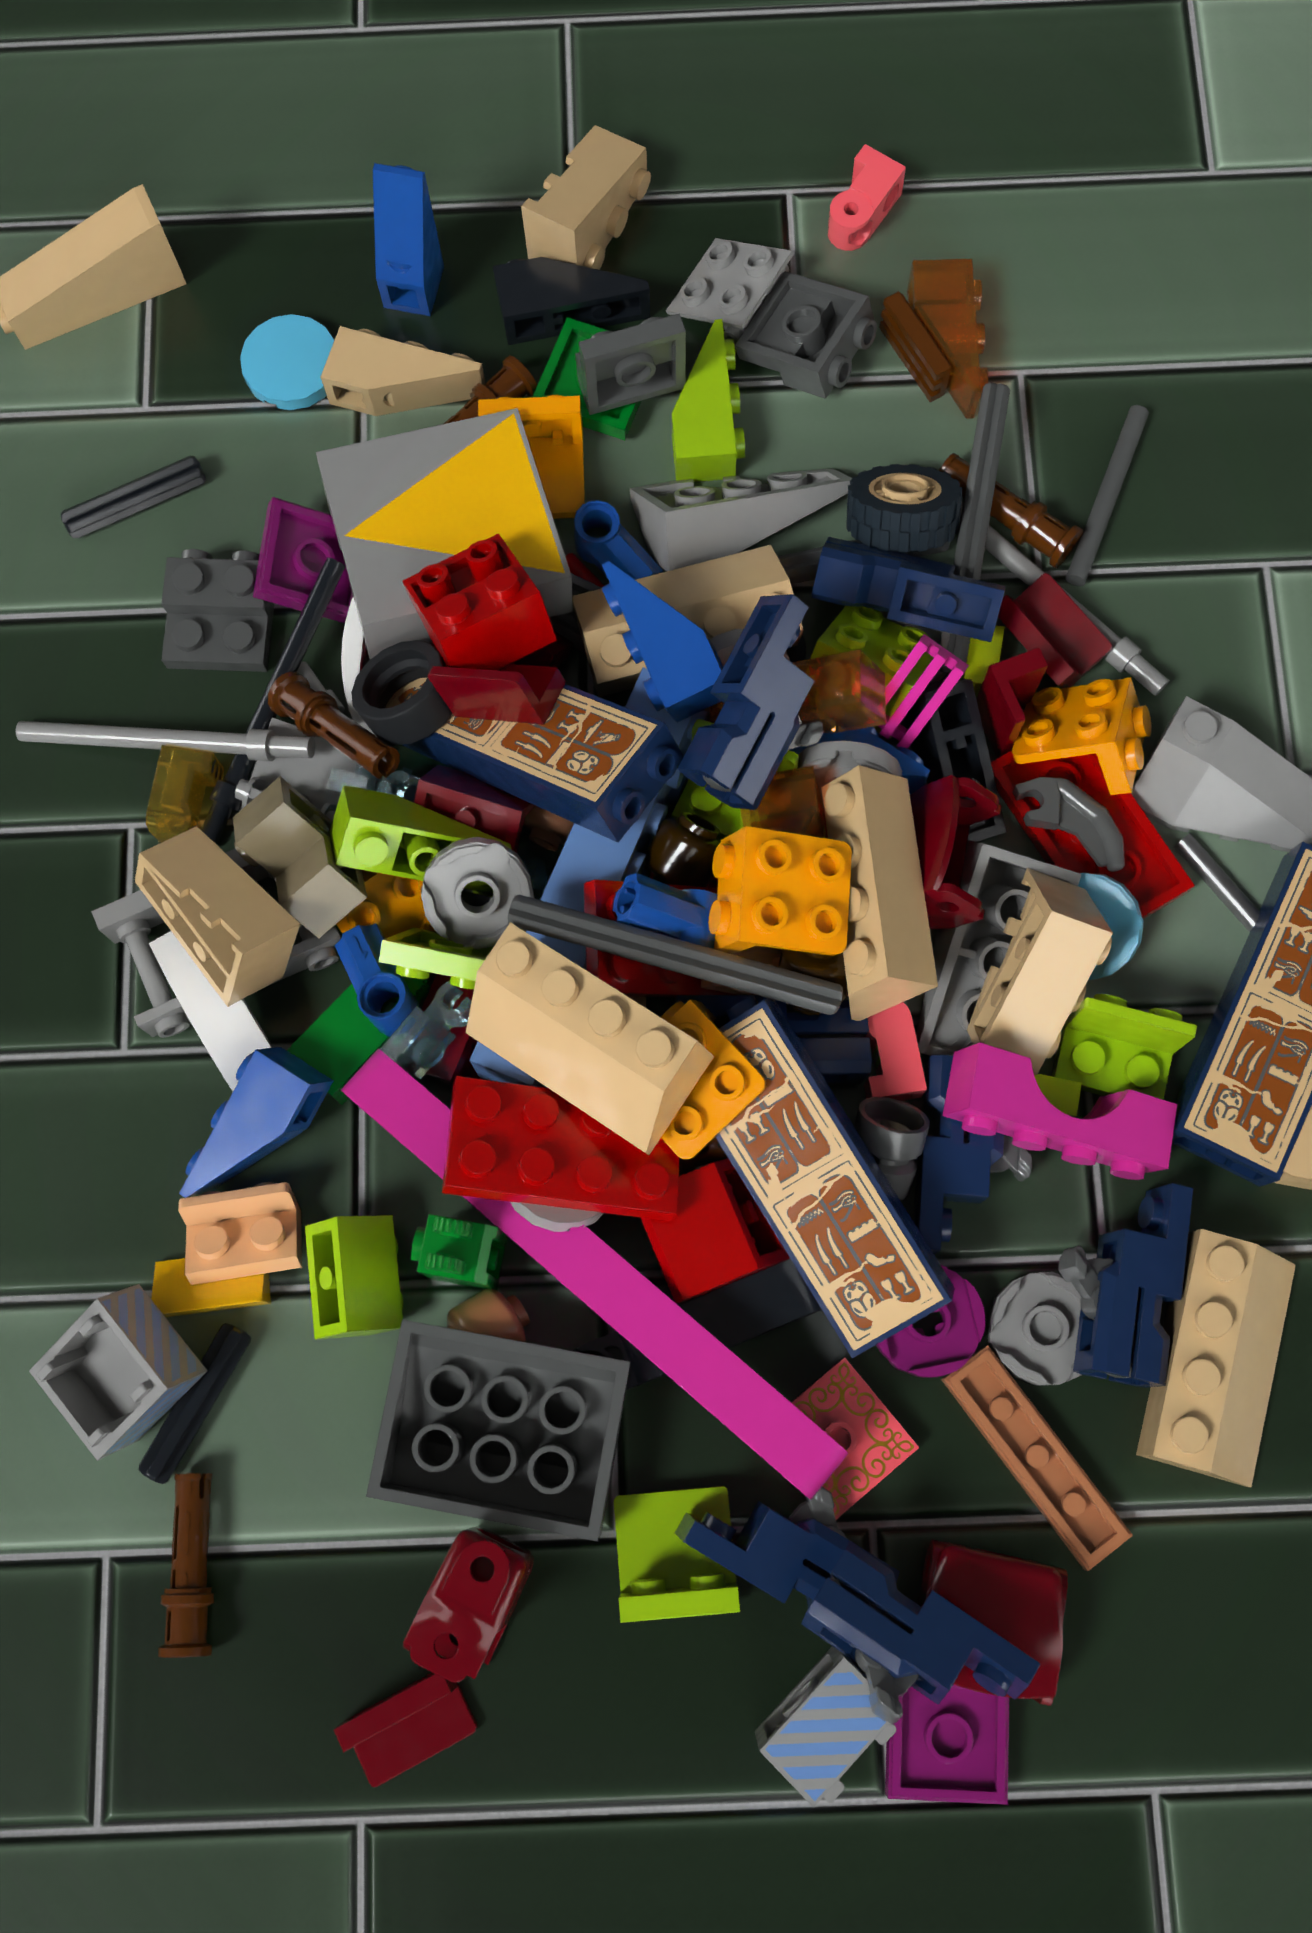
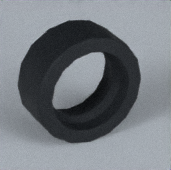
(387, 674)

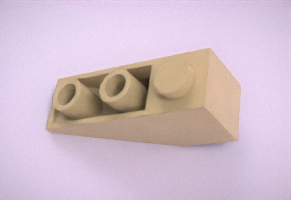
(394, 376)

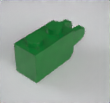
(346, 1038)
(459, 1252)

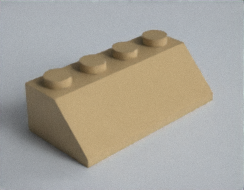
(711, 594)
(888, 922)
(583, 1038)
(1219, 1359)

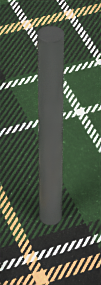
(1107, 495)

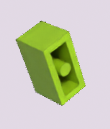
(353, 1276)

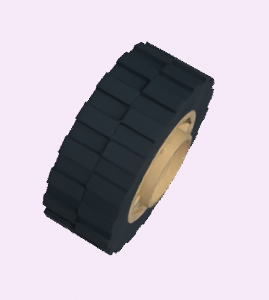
(903, 507)

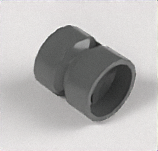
(894, 1137)

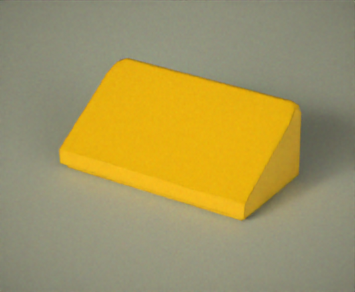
(178, 1297)

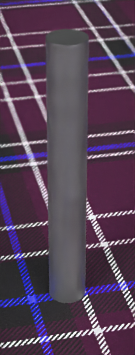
(1218, 881)

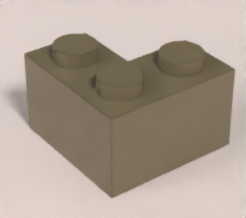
(295, 846)

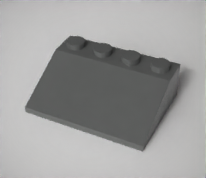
(499, 1430)

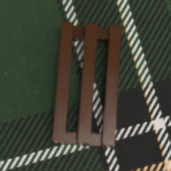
(915, 346)

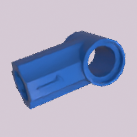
(615, 547)
(665, 909)
(374, 980)

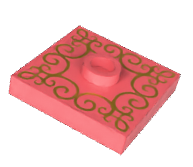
(862, 1425)

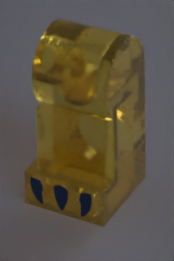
(180, 790)

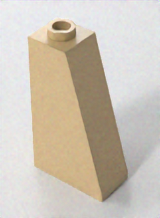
(90, 272)

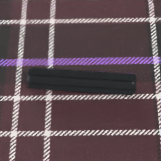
(133, 497)
(194, 1406)

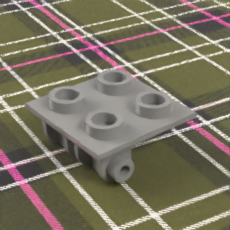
(730, 284)
(303, 774)

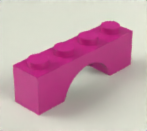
(999, 1094)

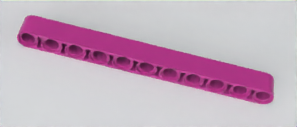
(618, 1295)

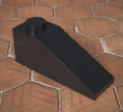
(543, 292)
(956, 746)

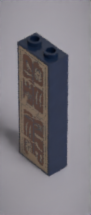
(584, 764)
(1255, 1061)
(826, 1190)

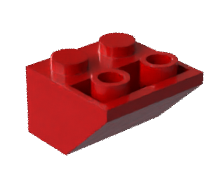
(481, 607)
(714, 1235)

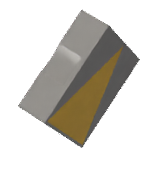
(429, 497)

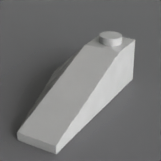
(703, 523)
(1224, 782)
(969, 950)

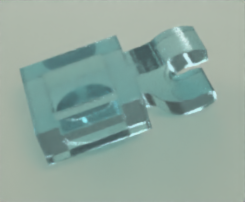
(394, 784)
(426, 1034)

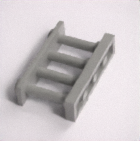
(131, 922)

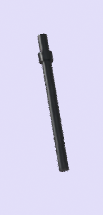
(290, 661)

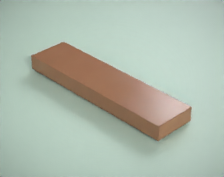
(1037, 1458)

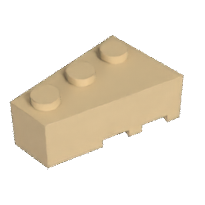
(587, 201)
(217, 914)
(1043, 971)

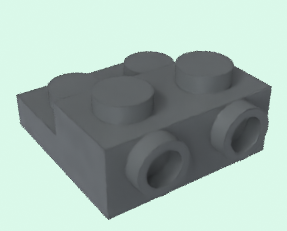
(809, 333)
(632, 363)
(213, 613)

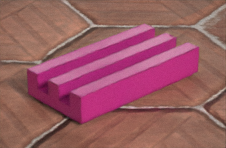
(941, 656)

